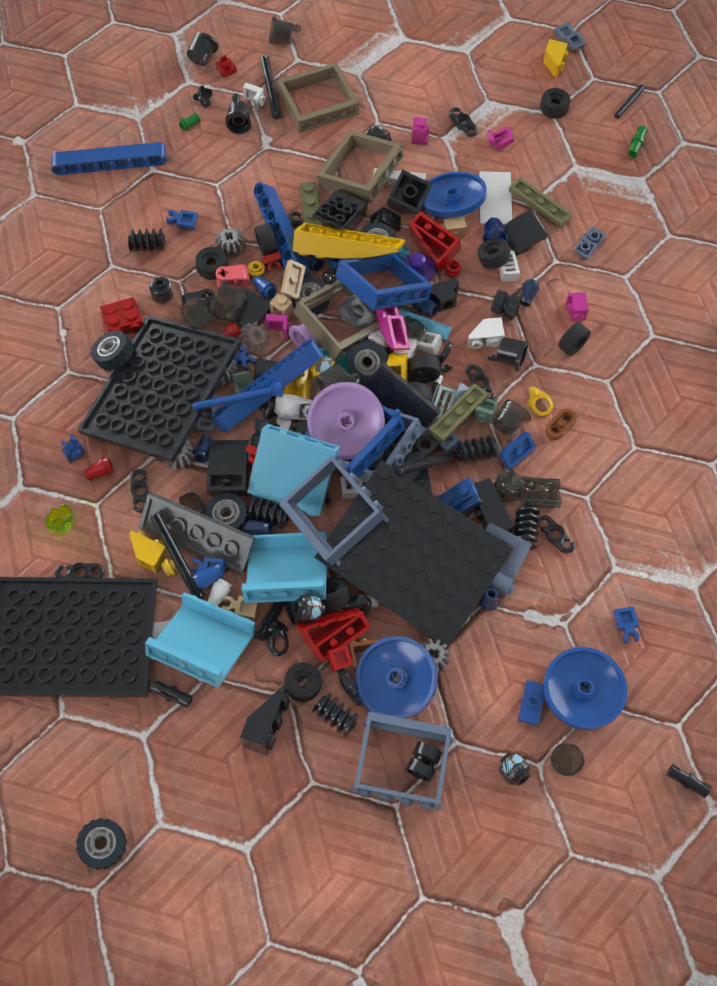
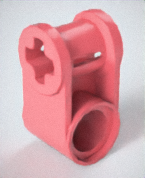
(235, 275)

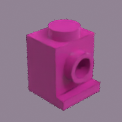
(420, 131)
(577, 306)

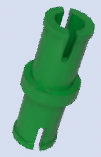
(637, 141)

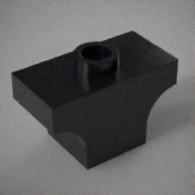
(445, 294)

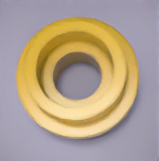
(256, 272)
(169, 567)

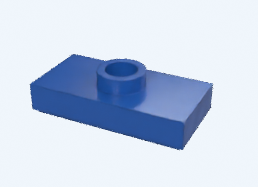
(531, 703)

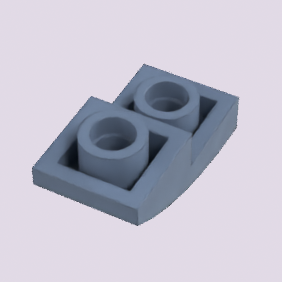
(590, 243)

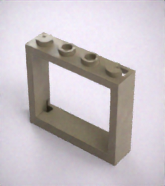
(322, 116)
(370, 191)
(318, 330)

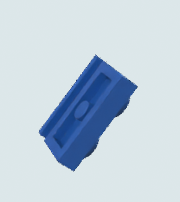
(461, 496)

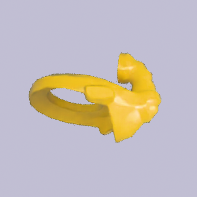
(534, 394)

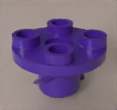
(421, 265)

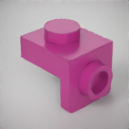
(501, 138)
(278, 322)

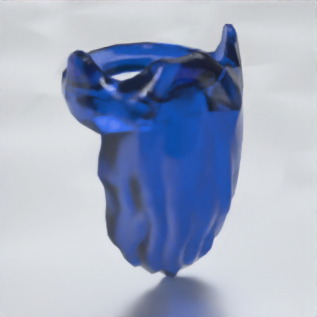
(494, 229)

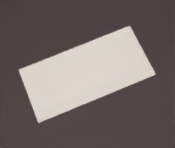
(498, 199)

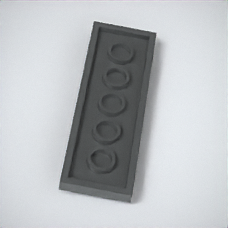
(199, 532)

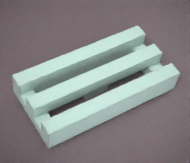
(447, 391)

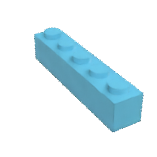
(431, 326)

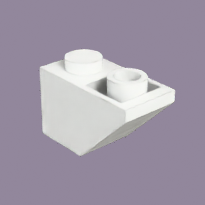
(486, 334)
(292, 407)

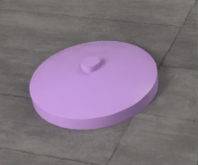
(345, 417)

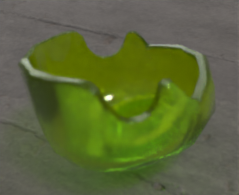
(60, 519)

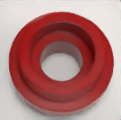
(453, 264)

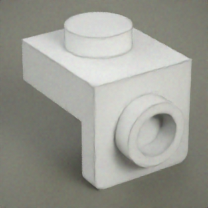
(254, 94)

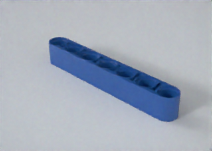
(108, 158)
(276, 217)
(284, 372)

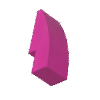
(393, 328)

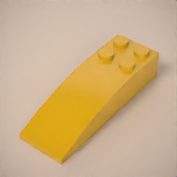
(340, 243)

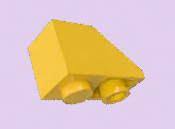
(554, 56)
(399, 363)
(148, 552)

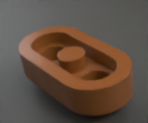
(559, 425)

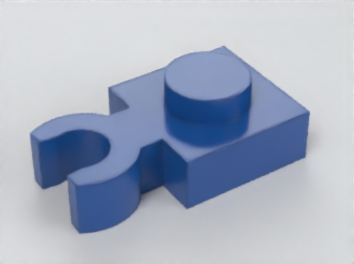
(184, 220)
(242, 357)
(72, 449)
(209, 562)
(627, 621)

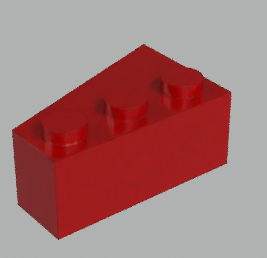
(434, 240)
(332, 631)

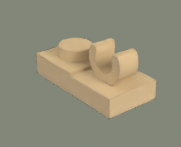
(293, 279)

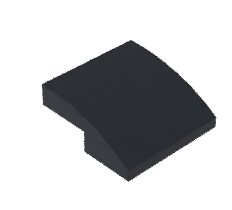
(524, 232)
(253, 310)

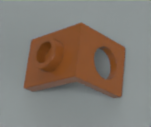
(360, 645)

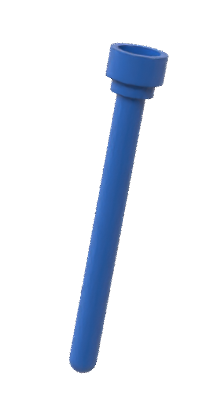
(273, 390)

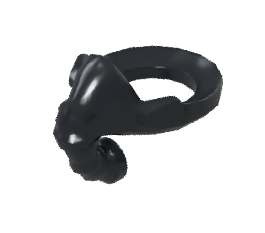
(204, 93)
(442, 357)
(268, 410)
(358, 601)
(277, 628)

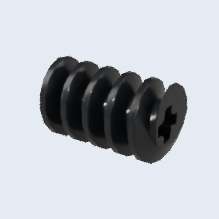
(143, 240)
(476, 448)
(268, 514)
(526, 524)
(336, 714)

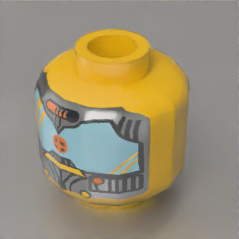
(321, 365)

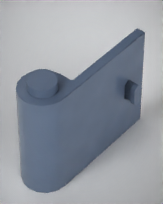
(503, 581)

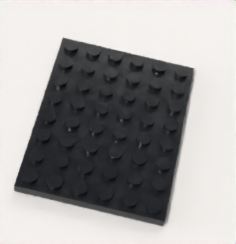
(153, 394)
(421, 563)
(76, 636)

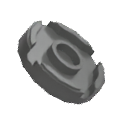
(356, 312)

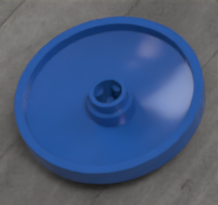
(455, 194)
(396, 677)
(585, 688)

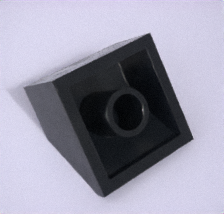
(408, 193)

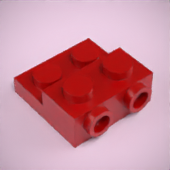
(122, 316)

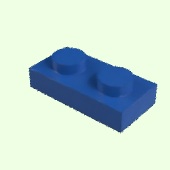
(517, 450)

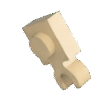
(243, 609)

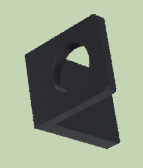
(387, 217)

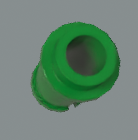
(186, 123)

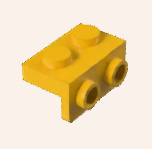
(300, 386)

